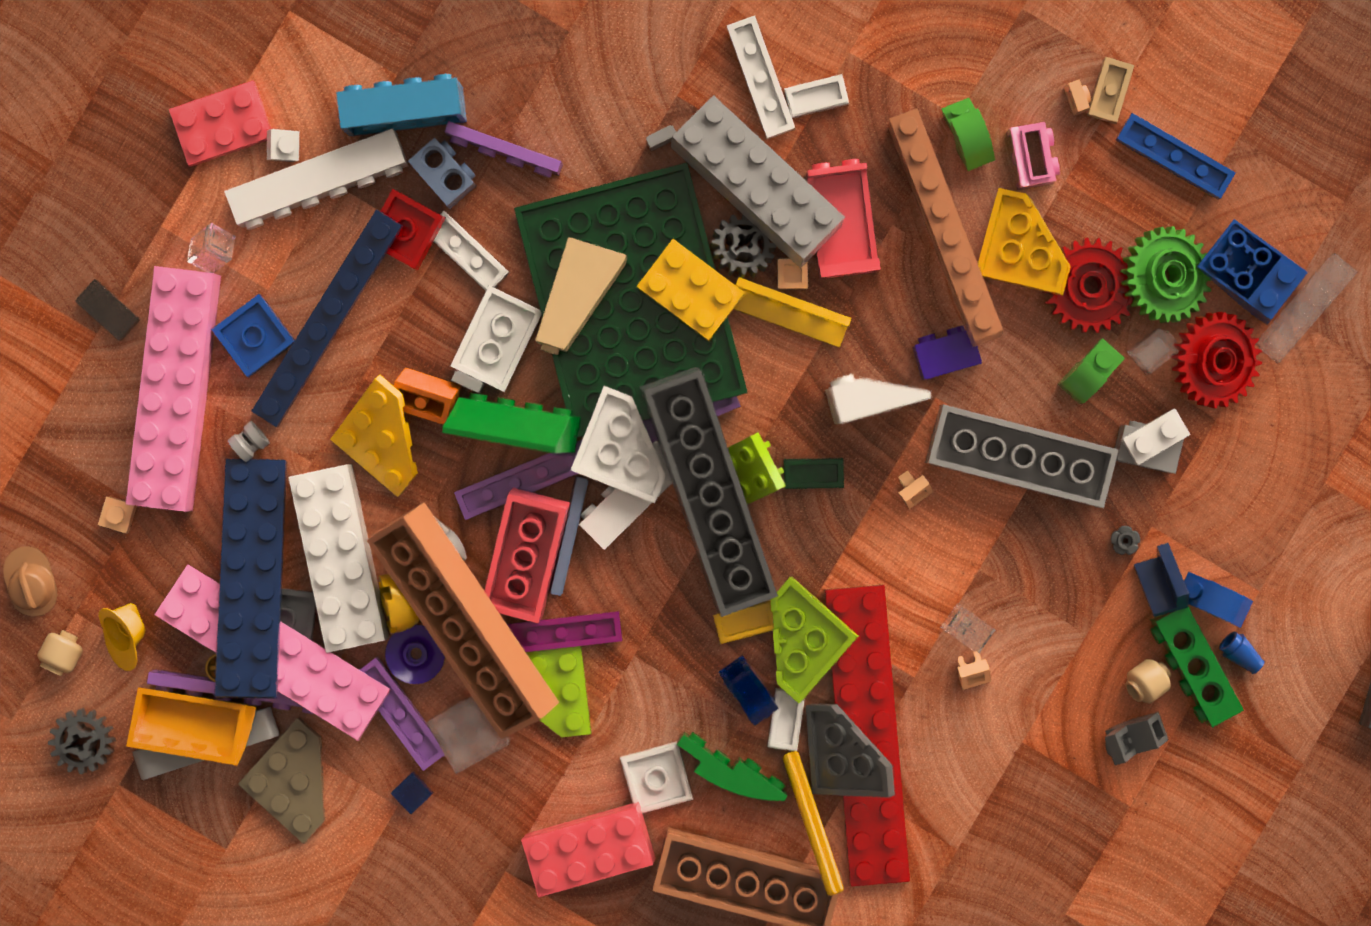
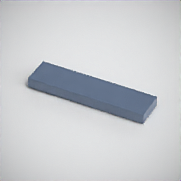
(569, 534)

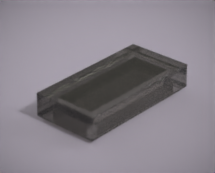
(107, 310)

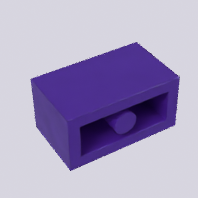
(946, 353)

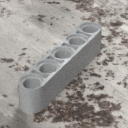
(157, 763)

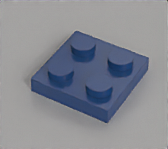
(253, 335)

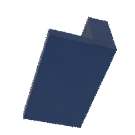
(1162, 582)

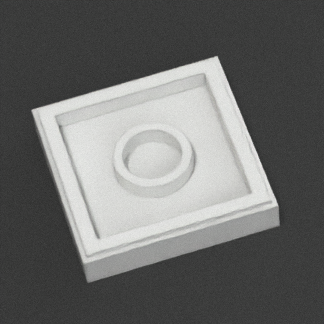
(657, 777)

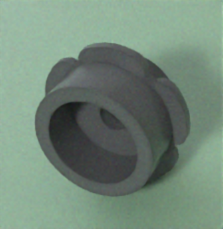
(1117, 540)

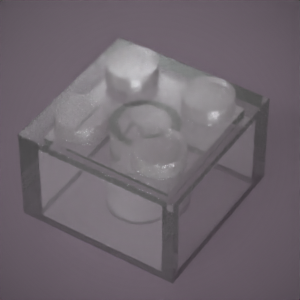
(465, 734)

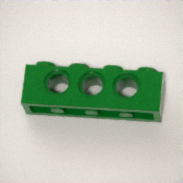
(1224, 702)

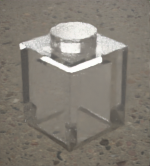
(1153, 350)

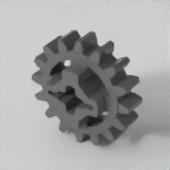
(740, 233)
(86, 751)

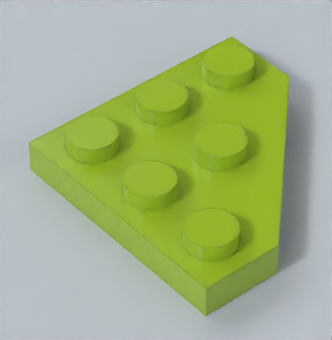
(805, 639)
(566, 678)

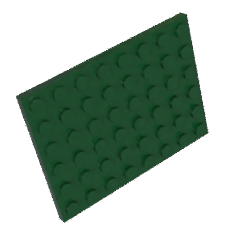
(629, 334)

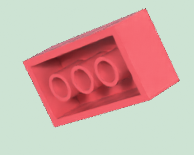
(526, 554)
(588, 849)

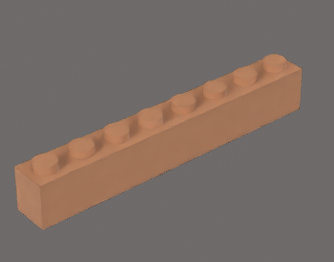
(945, 228)

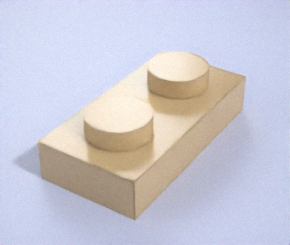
(1110, 90)

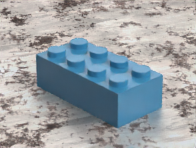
(401, 106)

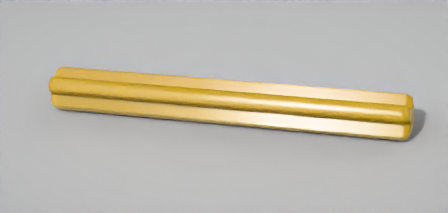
(813, 823)

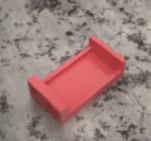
(854, 245)

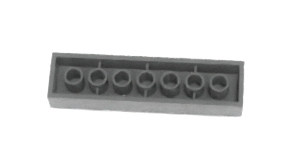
(708, 491)

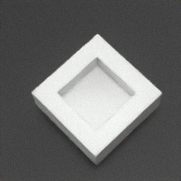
(282, 145)

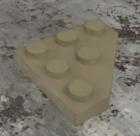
(291, 780)

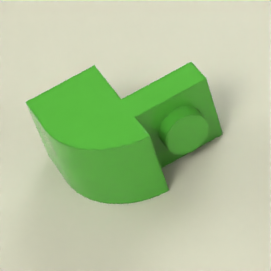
(969, 133)
(1091, 372)

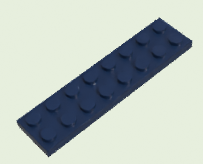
(251, 579)

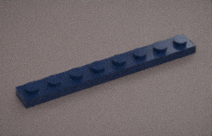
(327, 318)

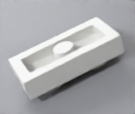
(1155, 436)

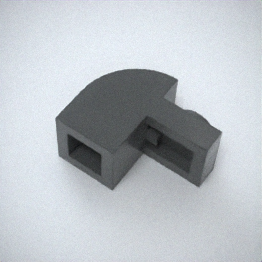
(1135, 737)

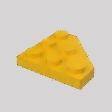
(1021, 247)
(379, 437)

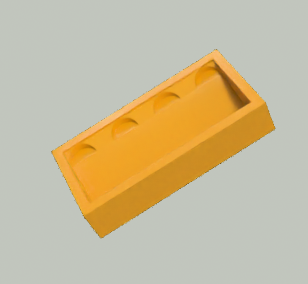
(190, 726)

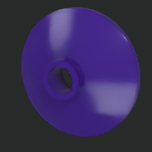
(406, 667)

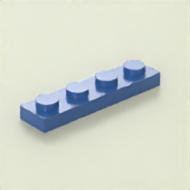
(1175, 156)

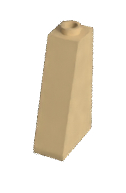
(578, 289)

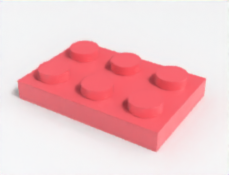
(221, 123)

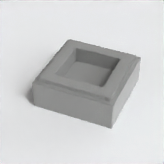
(660, 138)
(468, 381)

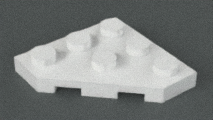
(619, 448)

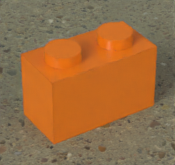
(427, 395)

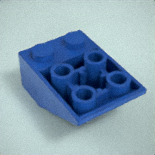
(1251, 271)

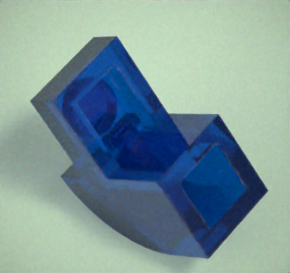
(749, 690)

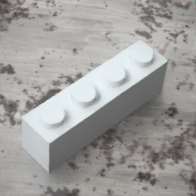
(617, 510)

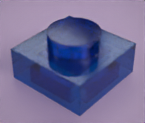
(412, 792)

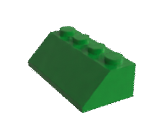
(513, 424)

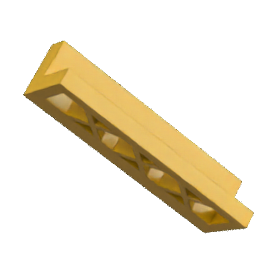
(792, 313)

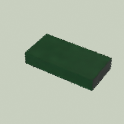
(814, 473)

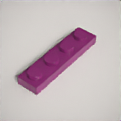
(568, 631)

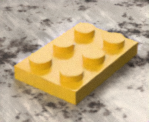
(690, 289)

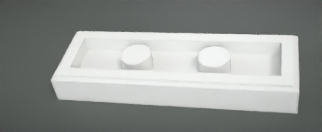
(469, 254)

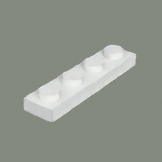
(760, 77)

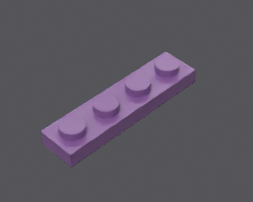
(491, 146)
(405, 718)

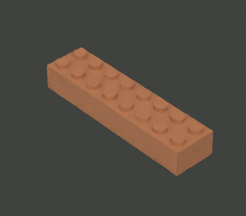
(463, 621)

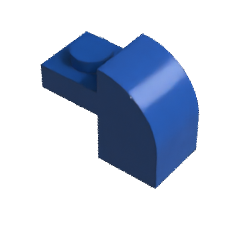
(1217, 600)

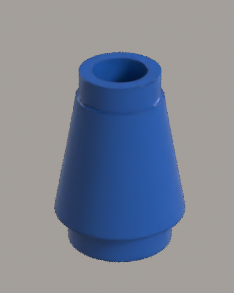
(1241, 652)

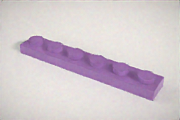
(196, 685)

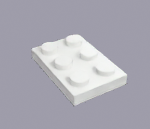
(496, 338)

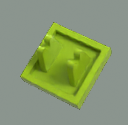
(755, 468)

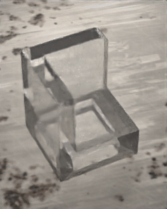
(211, 248)

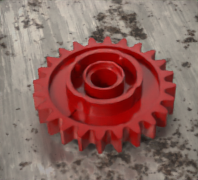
(1108, 301)
(1204, 379)

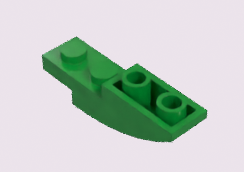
(740, 778)

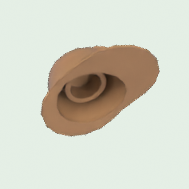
(30, 581)

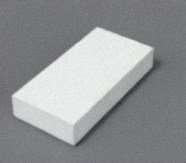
(816, 96)
(785, 722)

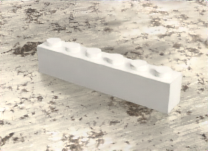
(316, 179)

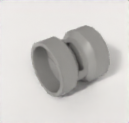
(248, 441)

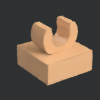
(914, 490)
(973, 673)

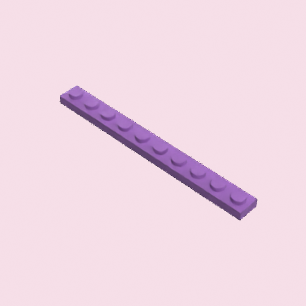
(538, 474)

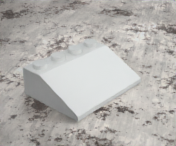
(863, 397)

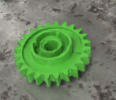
(1146, 269)

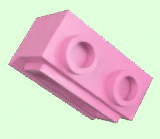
(1021, 157)

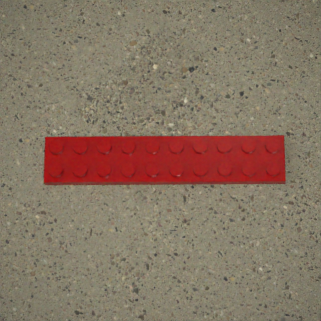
(866, 695)

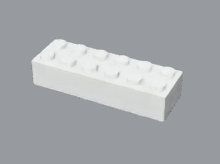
(339, 558)

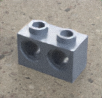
(438, 176)

